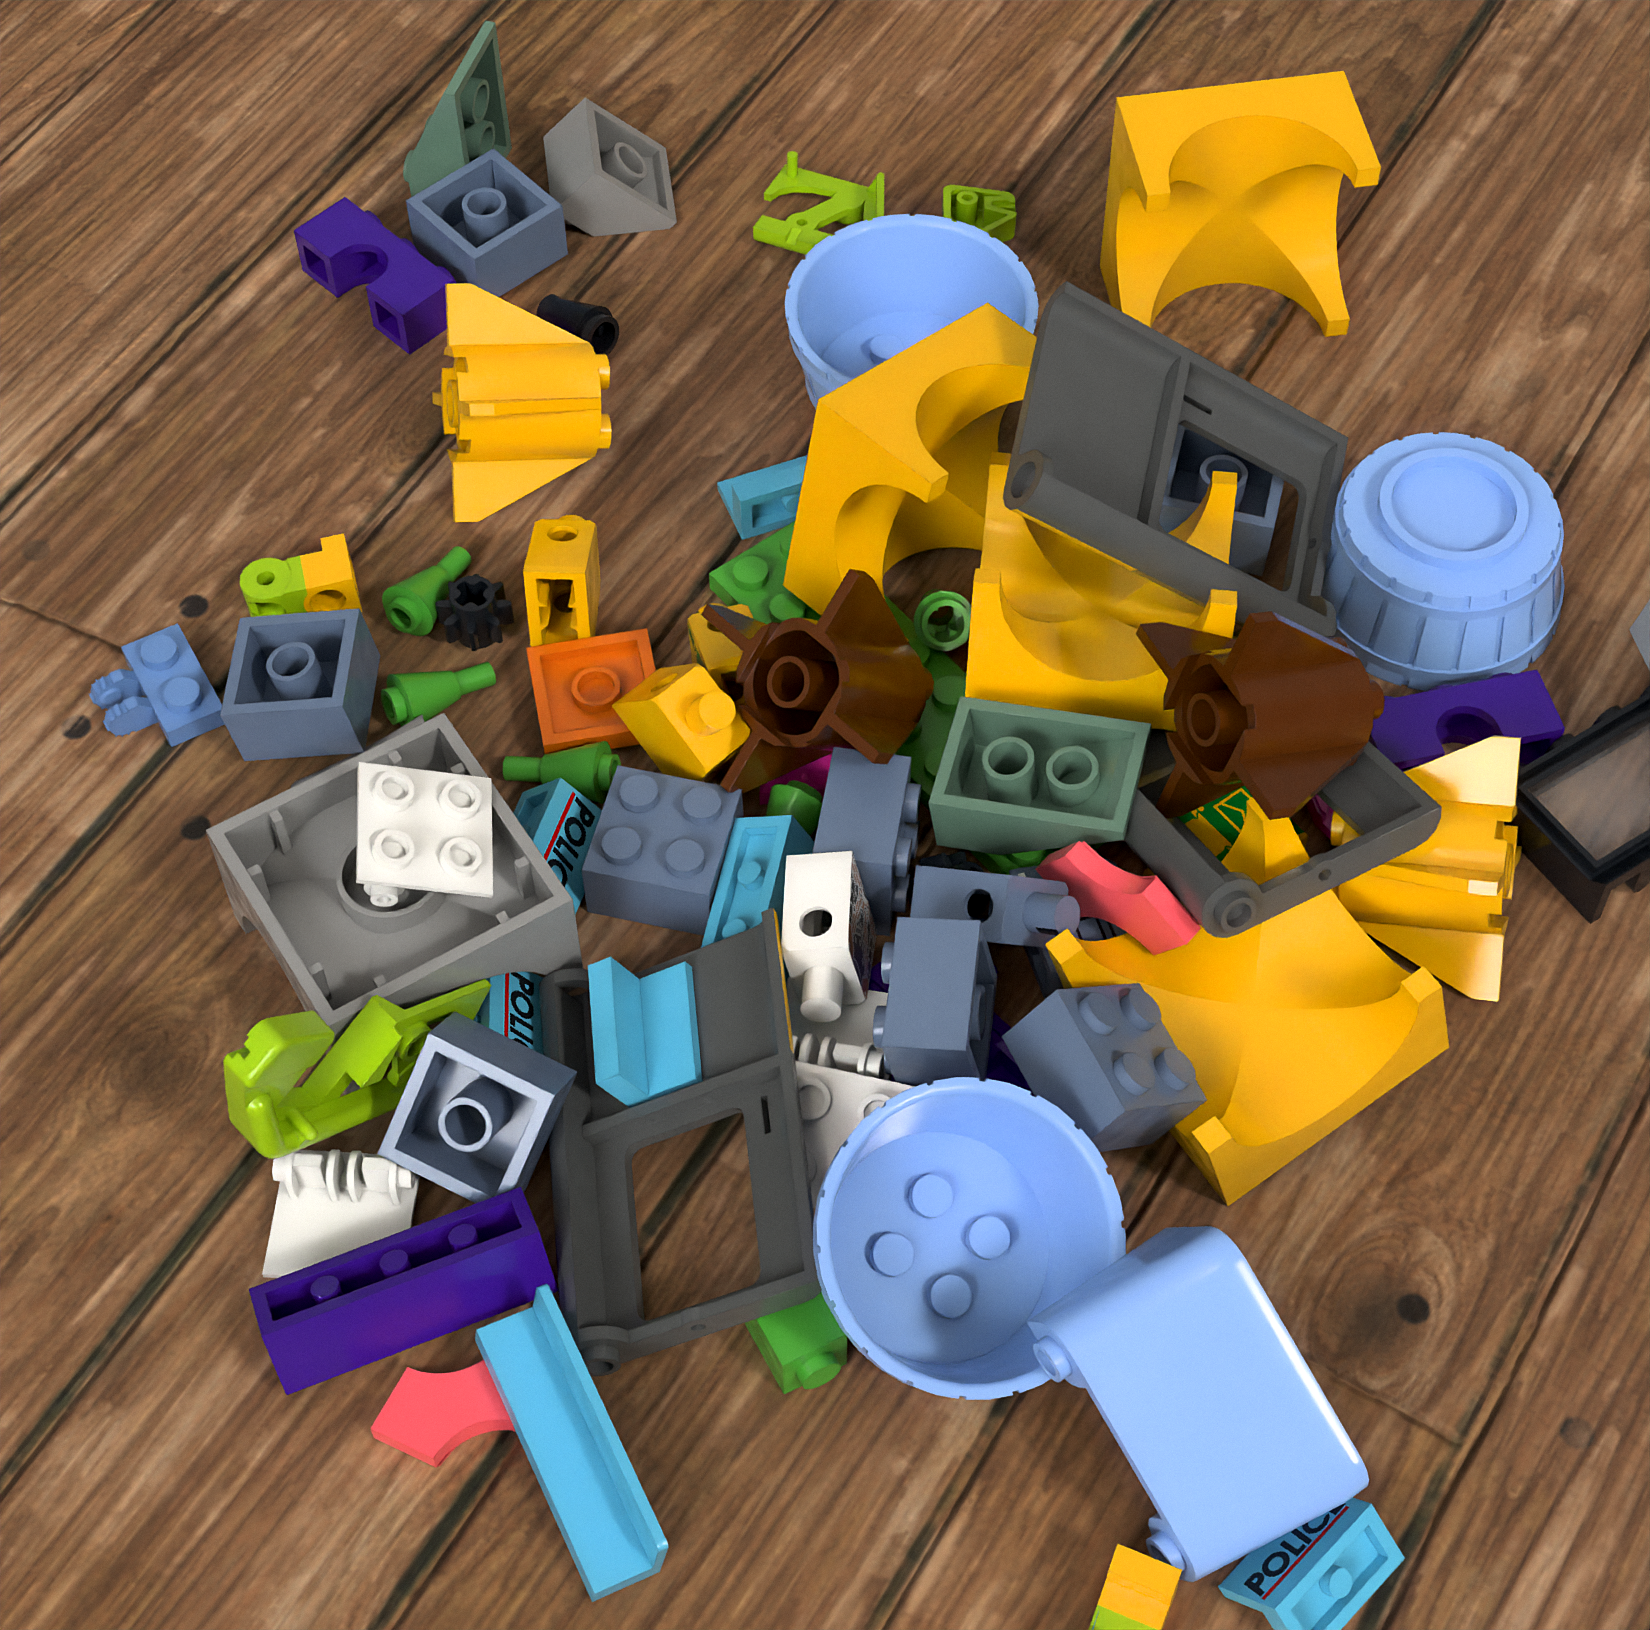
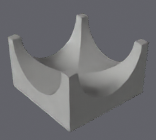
(295, 882)

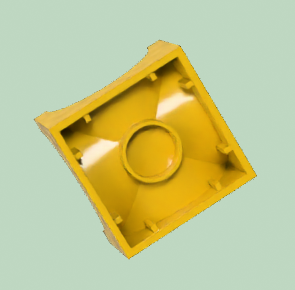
(1233, 192)
(906, 454)
(1063, 622)
(1280, 1022)

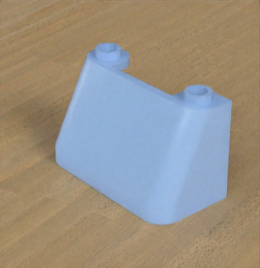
(1202, 1397)

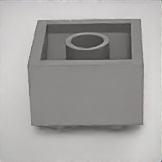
(608, 174)

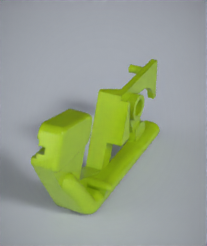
(850, 203)
(281, 1048)

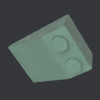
(467, 118)
(1034, 778)

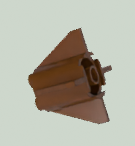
(823, 684)
(1260, 712)

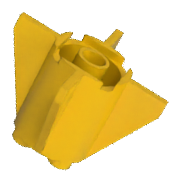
(517, 401)
(1445, 894)

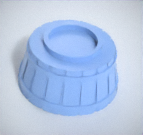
(892, 286)
(1445, 561)
(958, 1227)

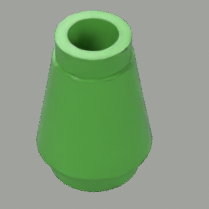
(944, 632)

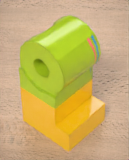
(302, 582)
(1135, 1592)

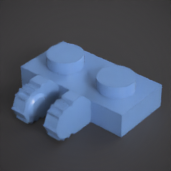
(172, 685)

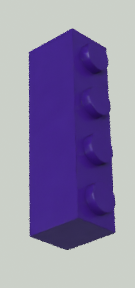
(402, 1290)

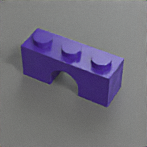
(404, 289)
(1502, 705)

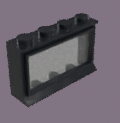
(1589, 808)

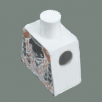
(830, 962)

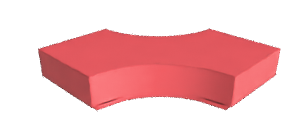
(1129, 901)
(440, 1411)

